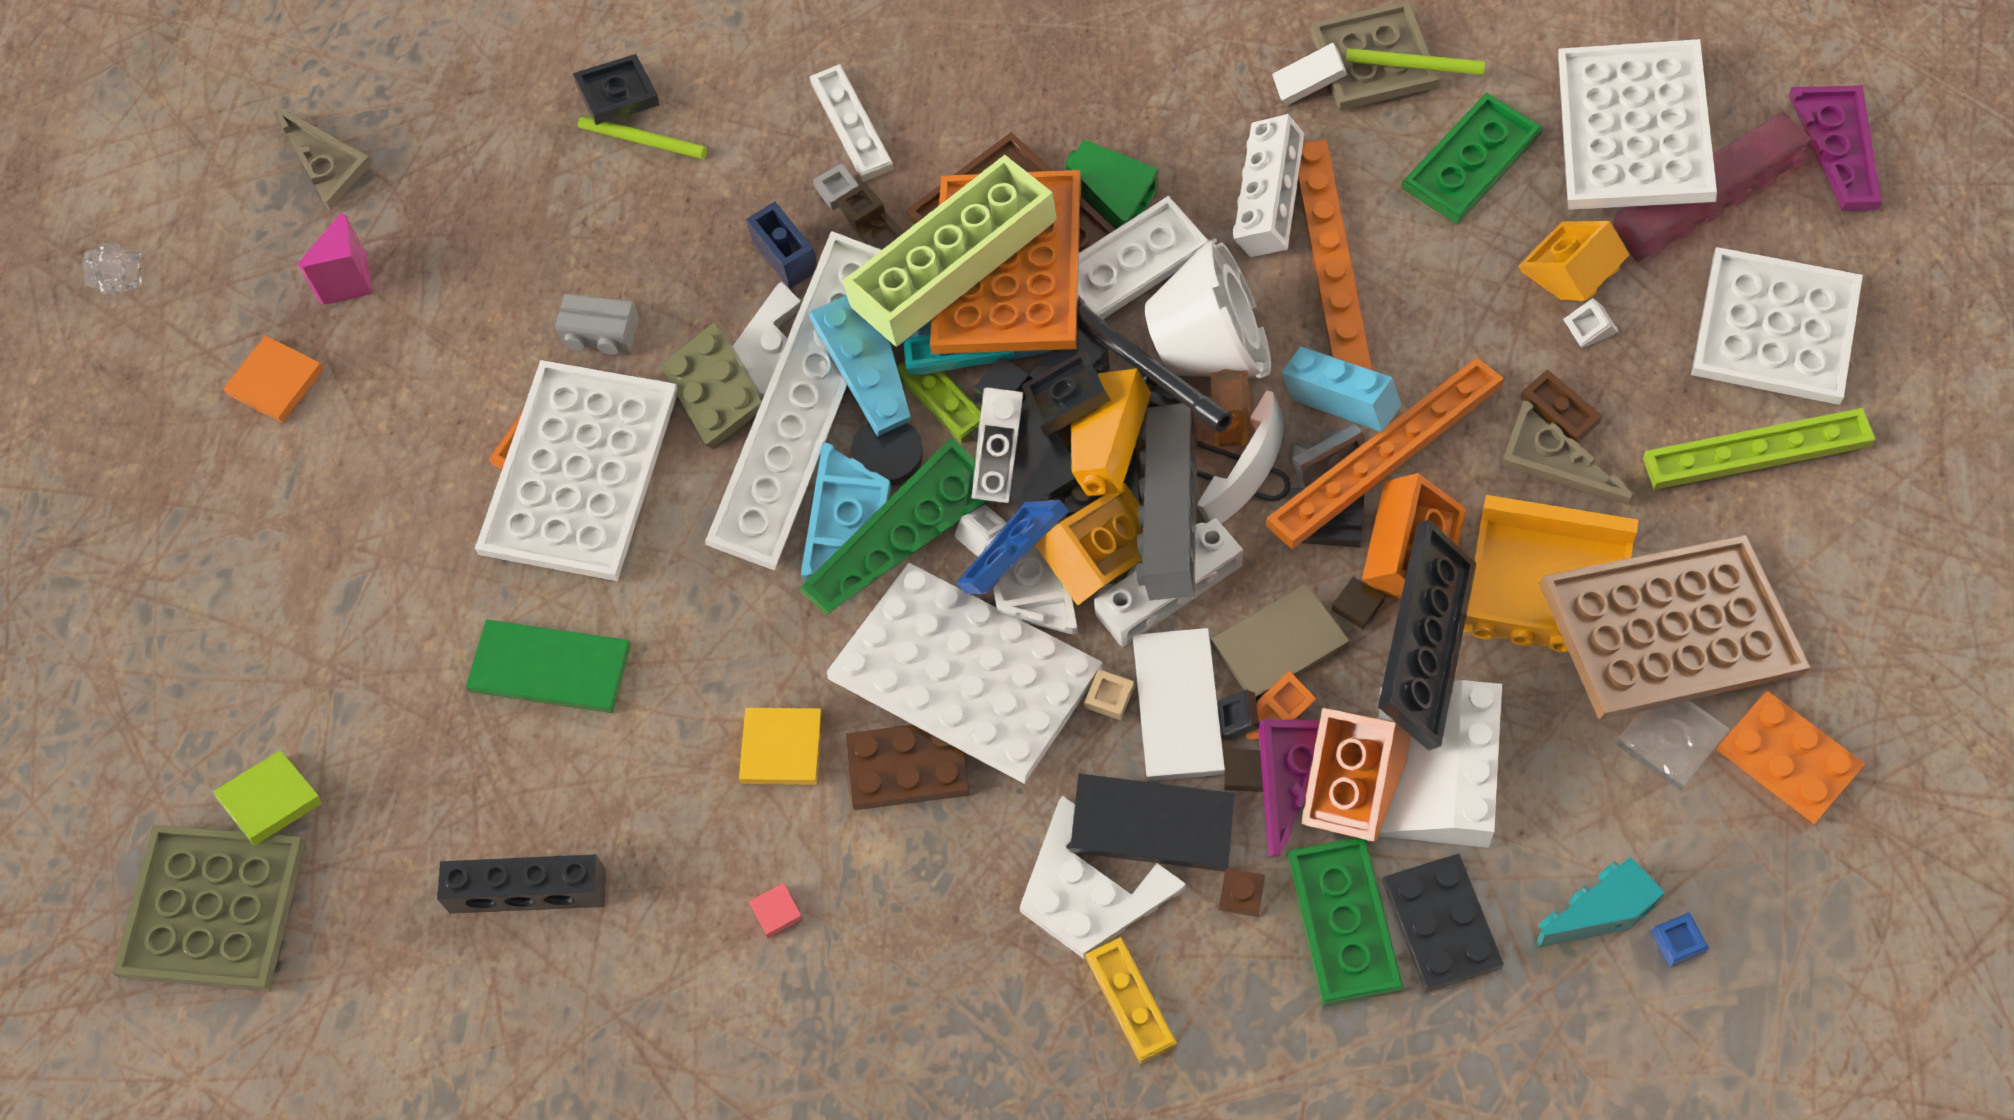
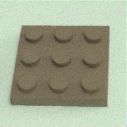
(1377, 29)

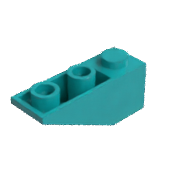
(1609, 907)

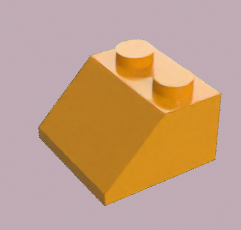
(1575, 259)

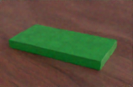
(1471, 158)
(548, 666)
(1344, 921)

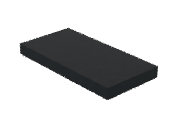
(1152, 822)

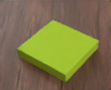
(267, 797)

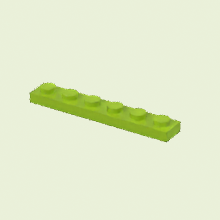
(1758, 448)

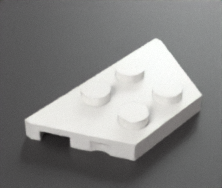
(1035, 594)

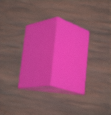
(337, 264)

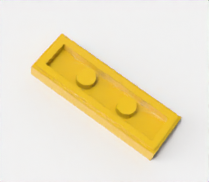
(1131, 1000)

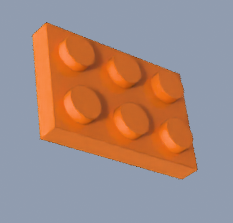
(1790, 757)

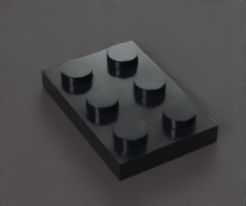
(1442, 922)

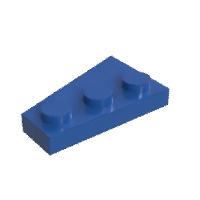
(1011, 543)

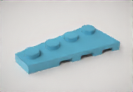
(864, 362)

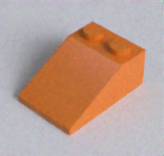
(1354, 773)

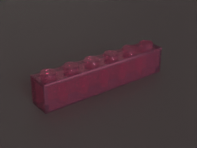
(1739, 170)

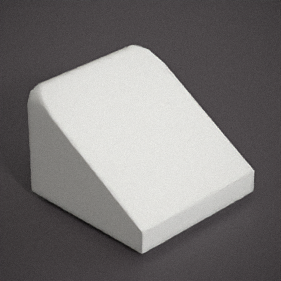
(1590, 324)
(978, 528)

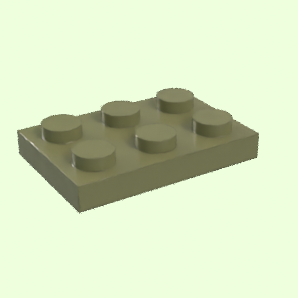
(713, 385)

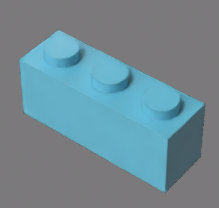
(1341, 389)

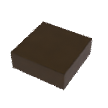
(1358, 602)
(1243, 770)

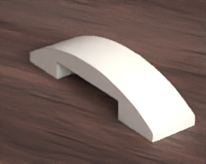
(1229, 495)

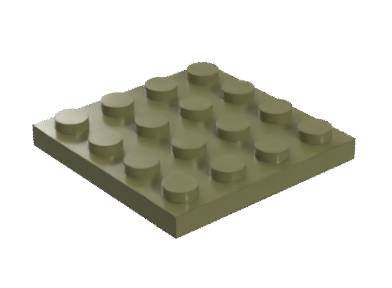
(209, 908)

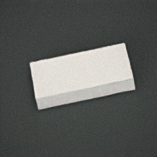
(1309, 74)

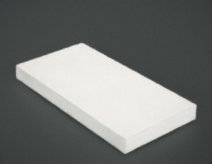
(1136, 257)
(1178, 705)

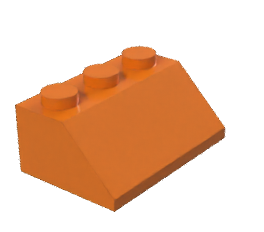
(1401, 507)

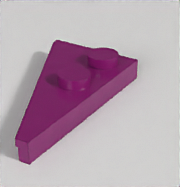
(1286, 766)

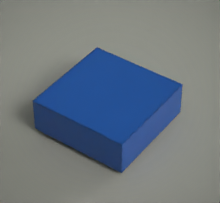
(1679, 939)

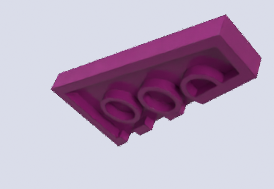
(1842, 141)

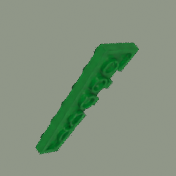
(903, 525)

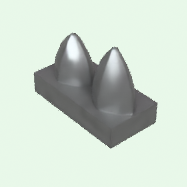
(1315, 461)

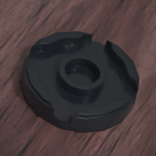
(892, 455)

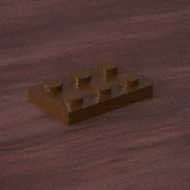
(903, 767)

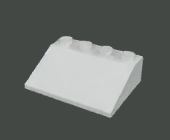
(1452, 789)

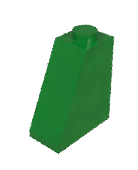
(1113, 182)

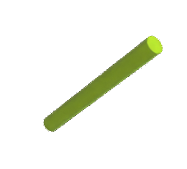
(1415, 61)
(644, 137)

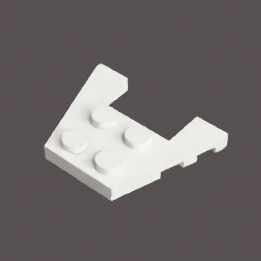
(762, 341)
(1080, 902)

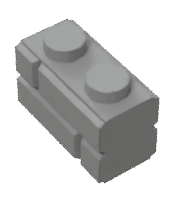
(597, 323)

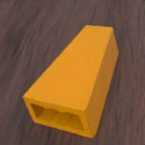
(1107, 437)

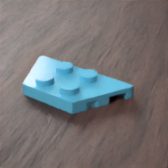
(841, 504)

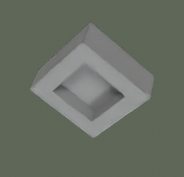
(834, 184)

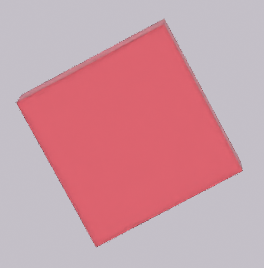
(775, 910)

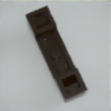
(868, 217)

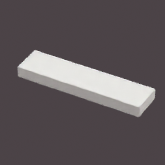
(851, 123)

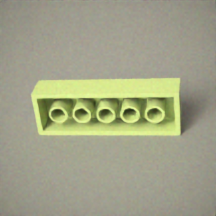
(950, 250)

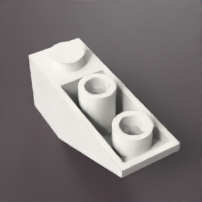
(996, 444)

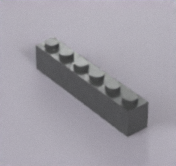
(1169, 503)

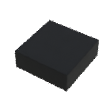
(1238, 714)

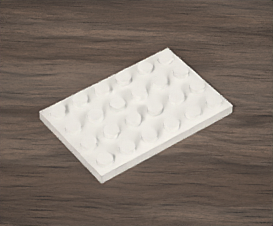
(1636, 125)
(577, 470)
(965, 672)

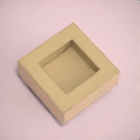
(1109, 694)

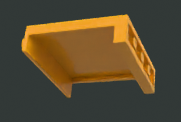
(1520, 546)

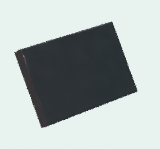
(1040, 462)

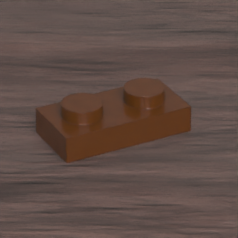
(1561, 406)

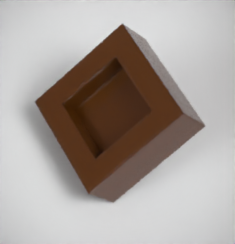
(1242, 892)

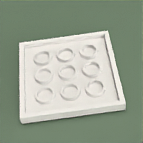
(1777, 325)

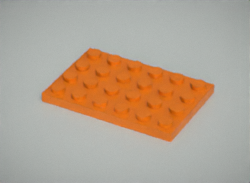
(1031, 295)

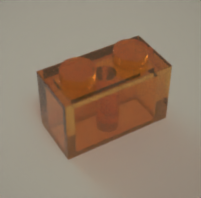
(1232, 392)

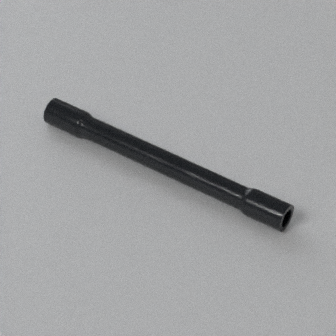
(1202, 405)

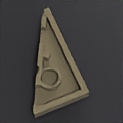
(328, 161)
(1550, 455)

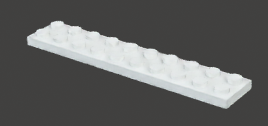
(789, 424)

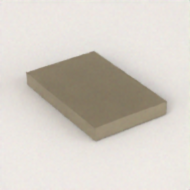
(1281, 637)

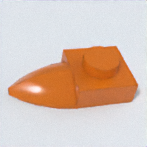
(1283, 701)

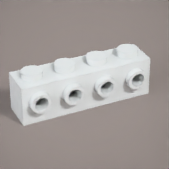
(1269, 186)
(1126, 606)

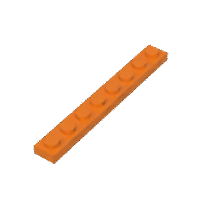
(1331, 256)
(1383, 453)

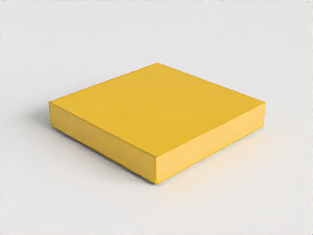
(781, 746)

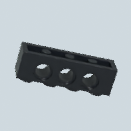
(522, 884)

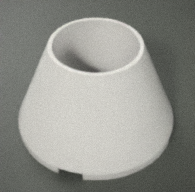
(1206, 318)

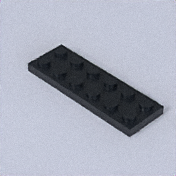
(1427, 636)

